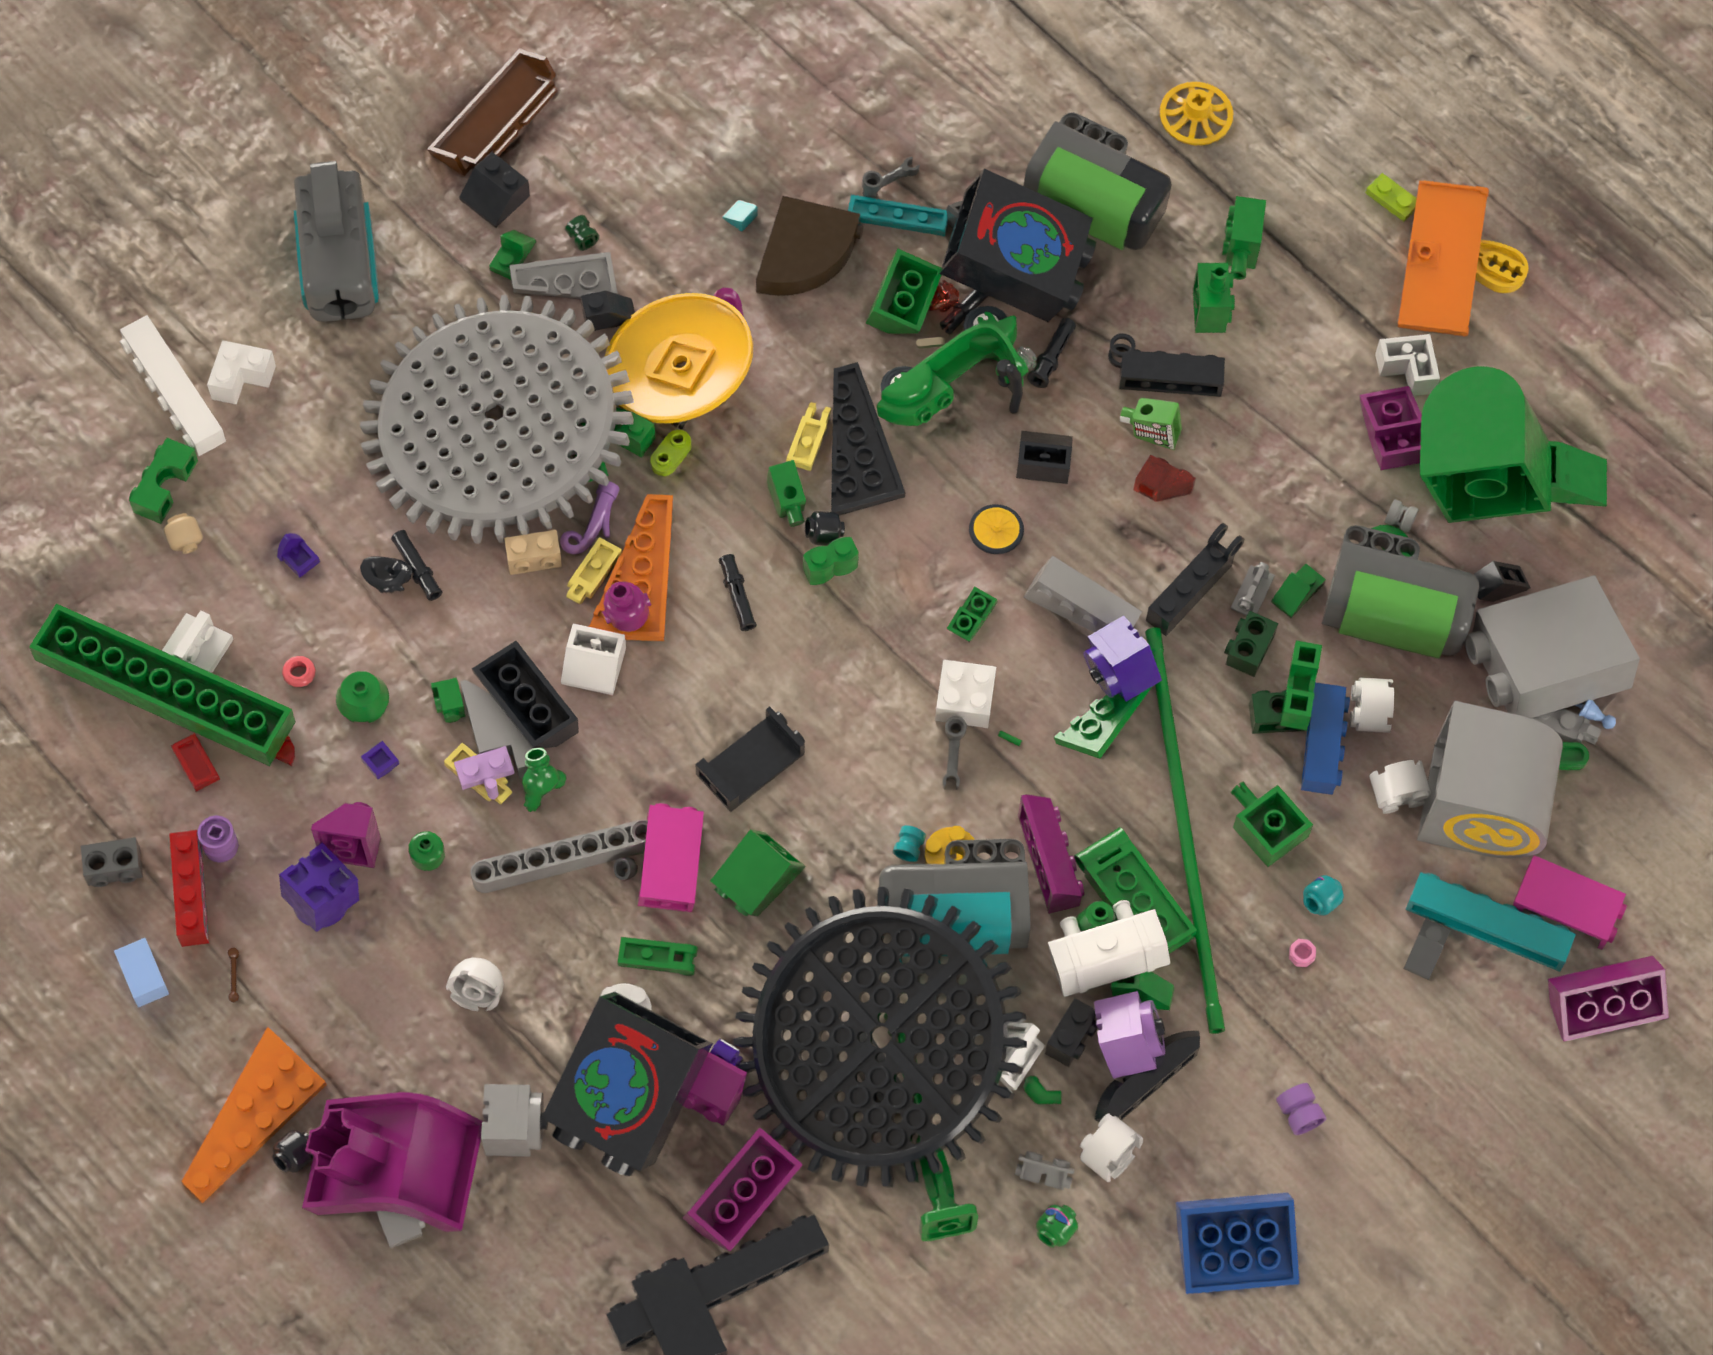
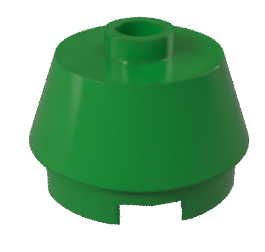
(362, 697)

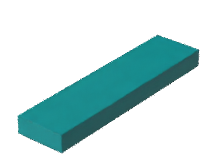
(899, 215)

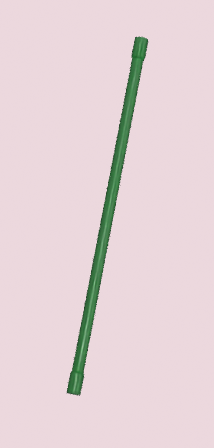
(1213, 1008)

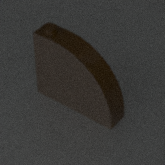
(806, 247)

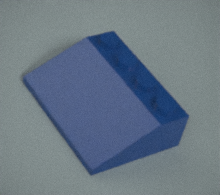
(1238, 1242)

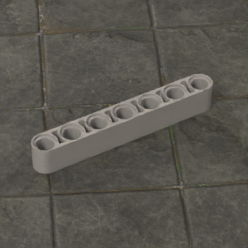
(552, 865)

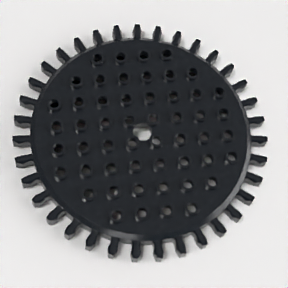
(777, 1015)

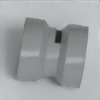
(1396, 512)

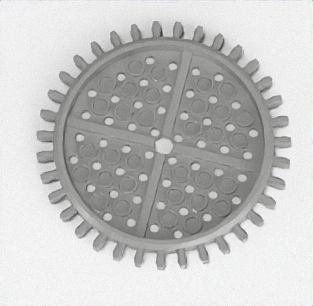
(485, 504)

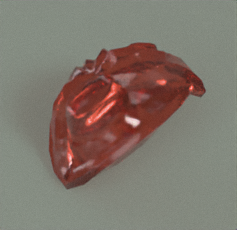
(944, 297)

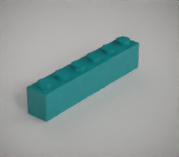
(1490, 921)

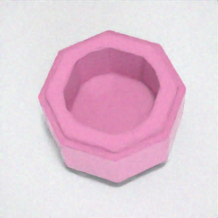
(1302, 953)

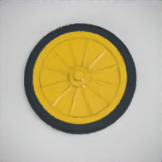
(996, 529)

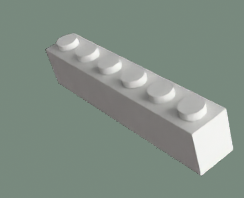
(172, 385)

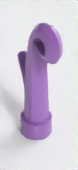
(599, 518)

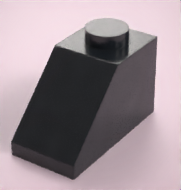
(606, 309)
(1500, 581)

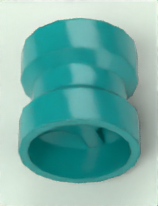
(909, 843)

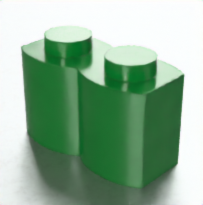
(832, 560)

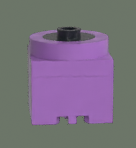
(1129, 1034)

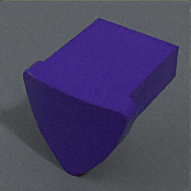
(297, 554)

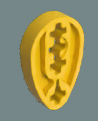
(1503, 256)

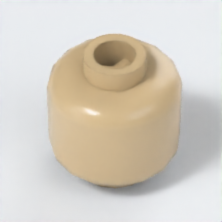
(183, 533)

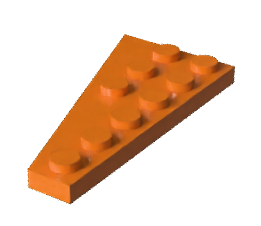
(645, 565)
(260, 1104)

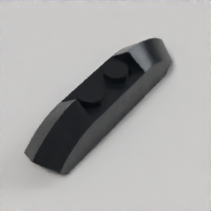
(1122, 1098)

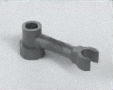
(873, 181)
(954, 743)

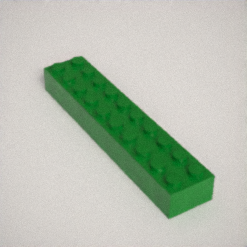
(162, 684)

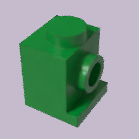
(448, 699)

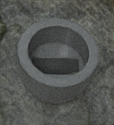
(622, 864)

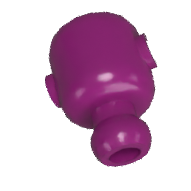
(626, 606)

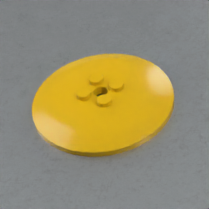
(675, 330)

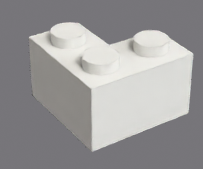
(1411, 357)
(236, 366)

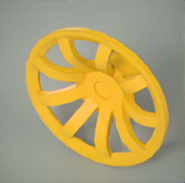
(1197, 109)

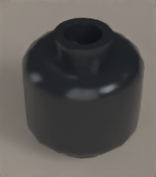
(824, 527)
(290, 1152)

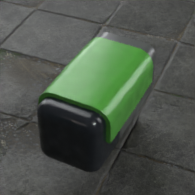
(1100, 181)

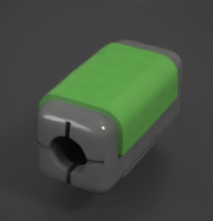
(1398, 597)

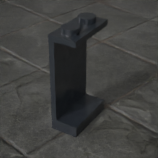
(752, 760)
(677, 1310)

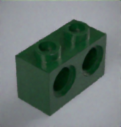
(1253, 644)

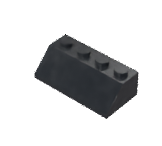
(527, 697)

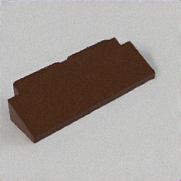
(497, 112)

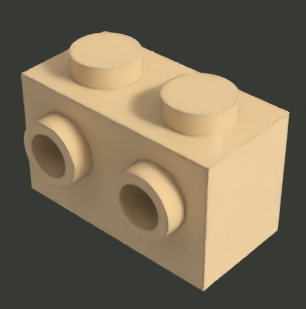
(533, 552)

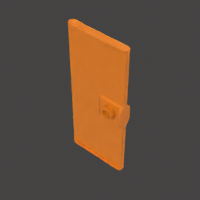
(1443, 258)

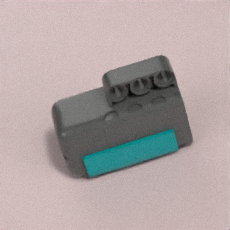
(334, 244)
(985, 891)

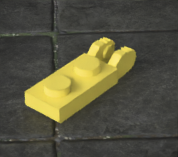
(808, 438)

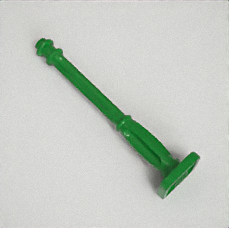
(947, 1217)

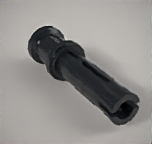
(1047, 361)

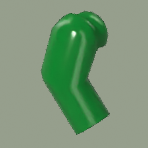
(1039, 1094)

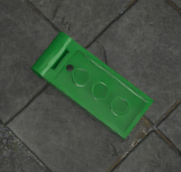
(1133, 883)

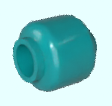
(1323, 895)

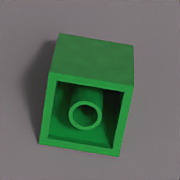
(756, 873)

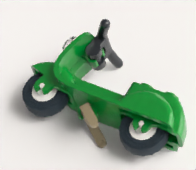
(919, 392)

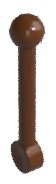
(233, 954)

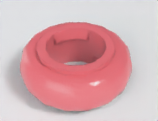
(298, 661)

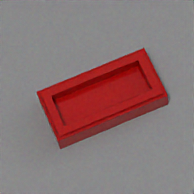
(195, 762)

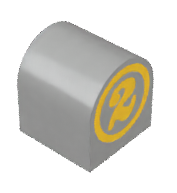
(1491, 783)

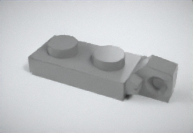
(1570, 726)

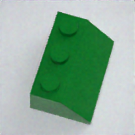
(904, 294)

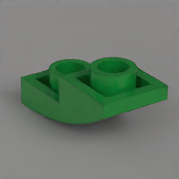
(972, 614)

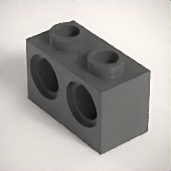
(111, 854)

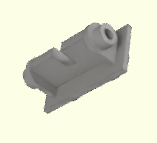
(1253, 589)
(1055, 1170)

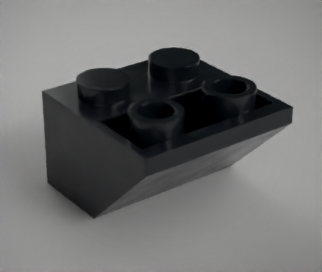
(1044, 457)

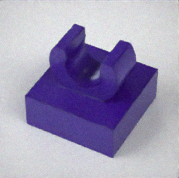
(380, 760)

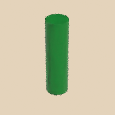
(1010, 738)

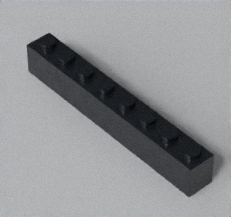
(732, 1274)

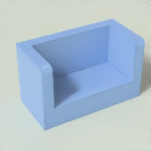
(141, 972)

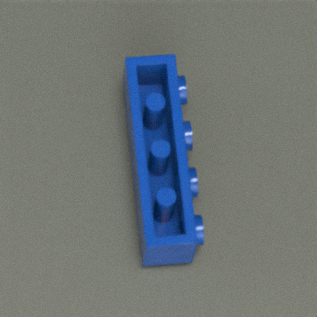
(1323, 739)

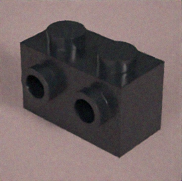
(1071, 1033)

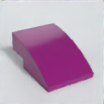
(1393, 426)

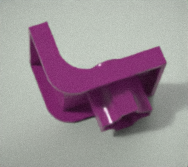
(395, 1157)

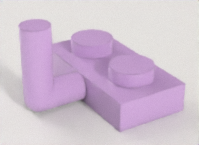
(485, 769)

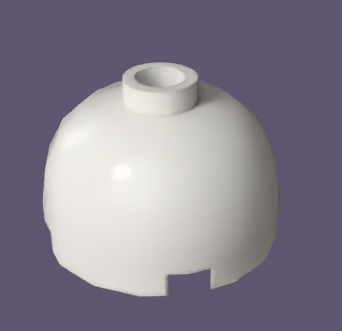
(475, 984)

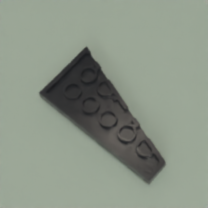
(861, 457)

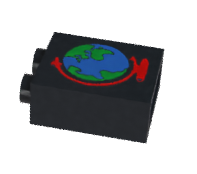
(1019, 246)
(625, 1083)

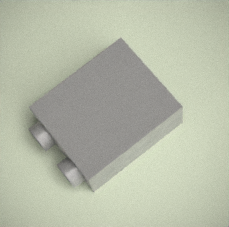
(1552, 649)

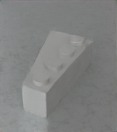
(1077, 597)

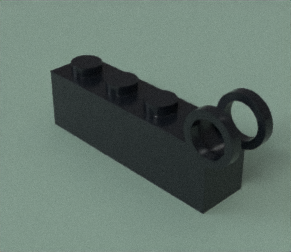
(1167, 371)
(1193, 582)

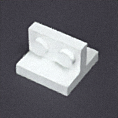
(198, 642)
(1023, 1057)

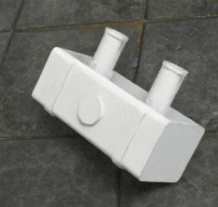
(1108, 951)

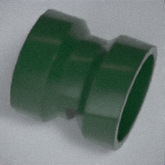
(580, 230)

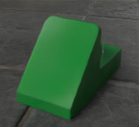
(513, 251)
(1297, 590)

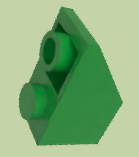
(1149, 988)

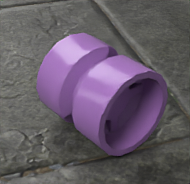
(218, 839)
(1300, 1106)

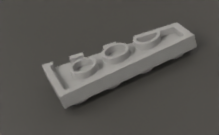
(565, 276)

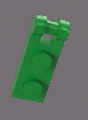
(657, 955)

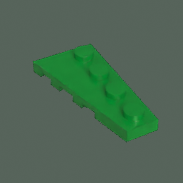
(1100, 725)

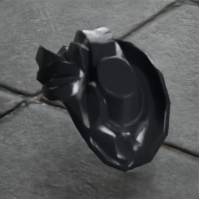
(386, 573)

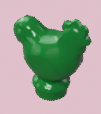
(540, 778)

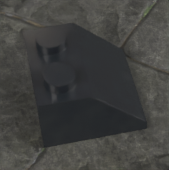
(495, 190)

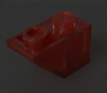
(1163, 481)

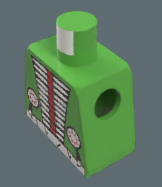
(1154, 421)

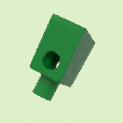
(787, 492)

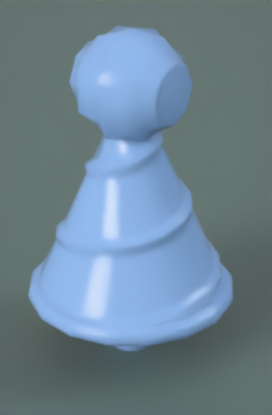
(1592, 712)

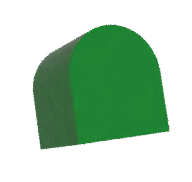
(1484, 448)

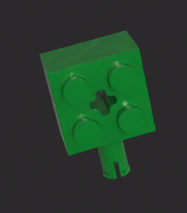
(1243, 234)
(1212, 297)
(1260, 816)

